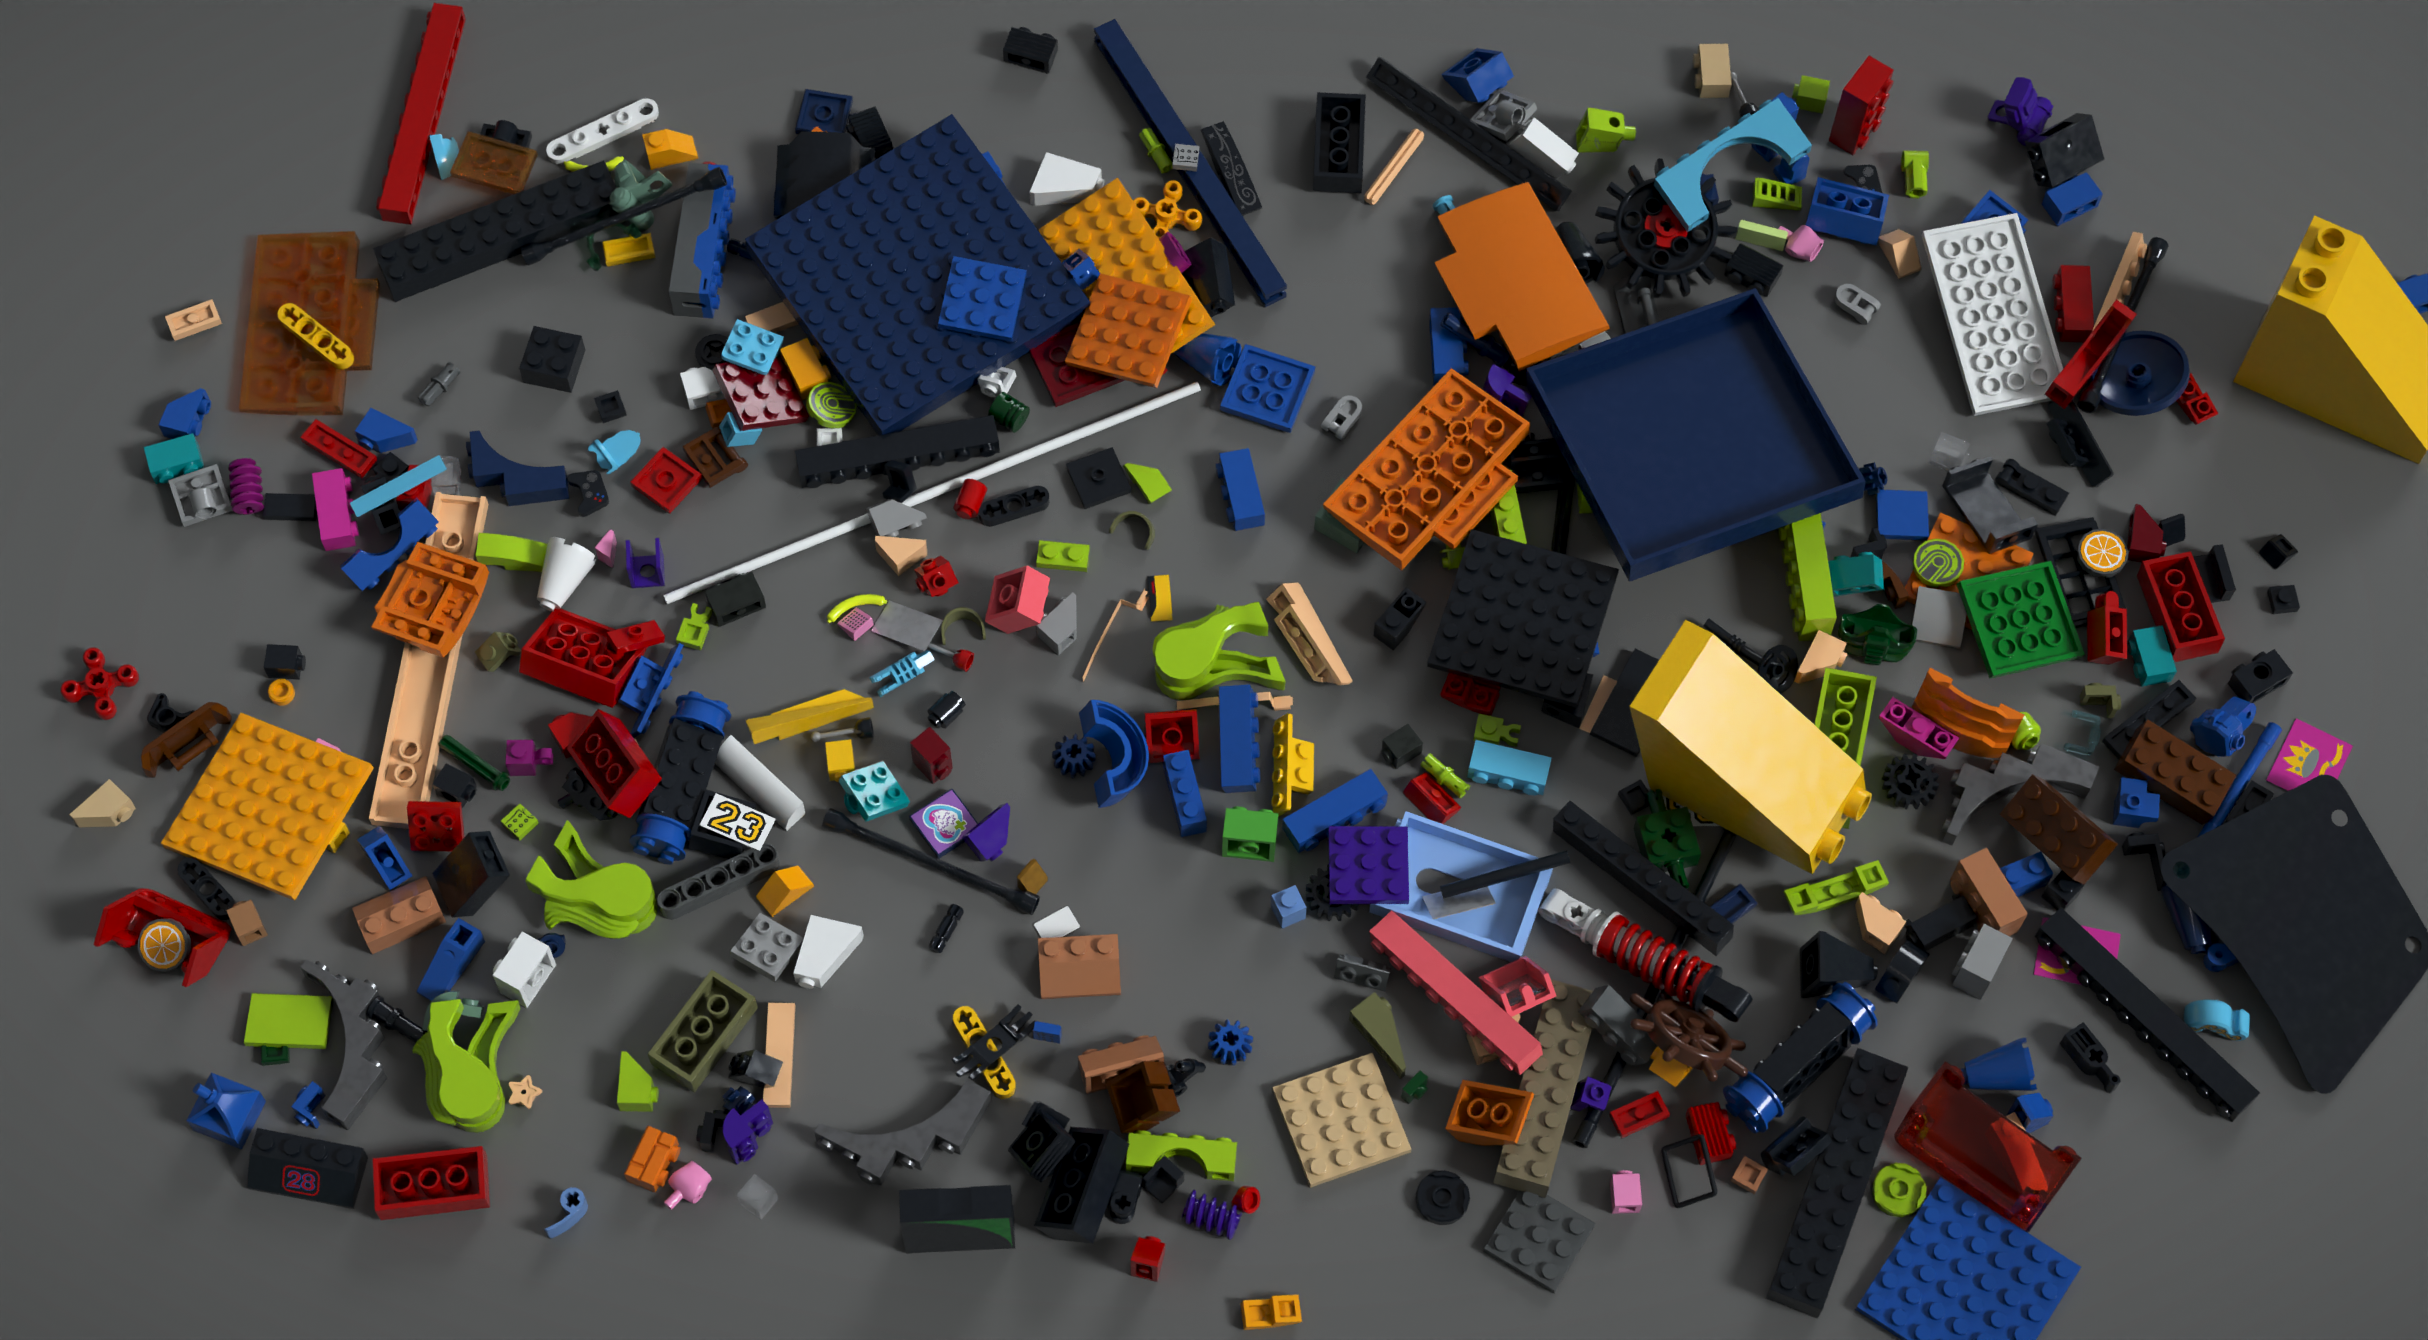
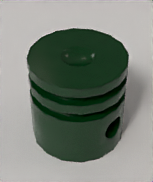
(1009, 411)

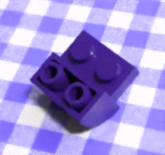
(1500, 386)
(742, 1130)

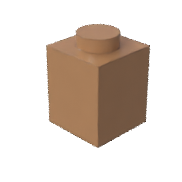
(246, 922)

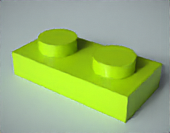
(1063, 556)

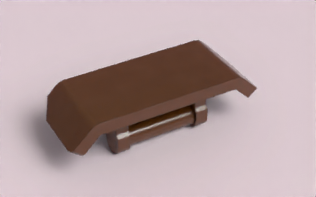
(181, 735)

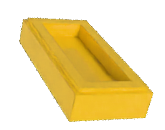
(628, 249)

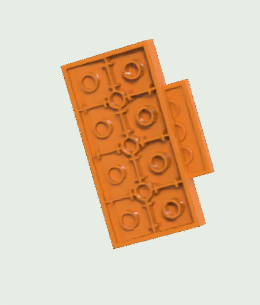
(1516, 277)
(1432, 472)

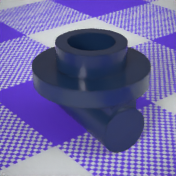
(555, 942)

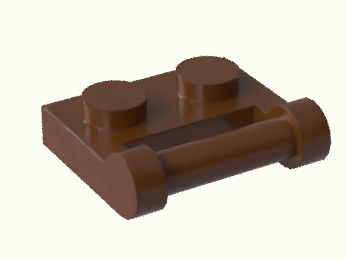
(709, 462)

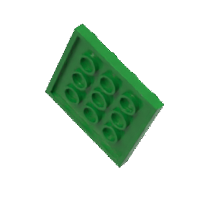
(2020, 619)

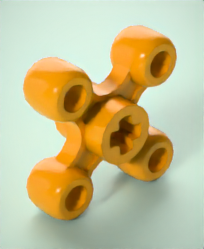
(1166, 210)

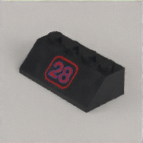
(306, 1168)

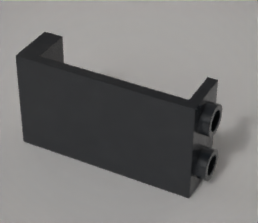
(1986, 506)

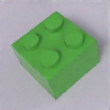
(1250, 834)

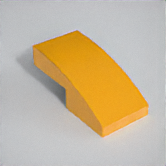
(1271, 1312)

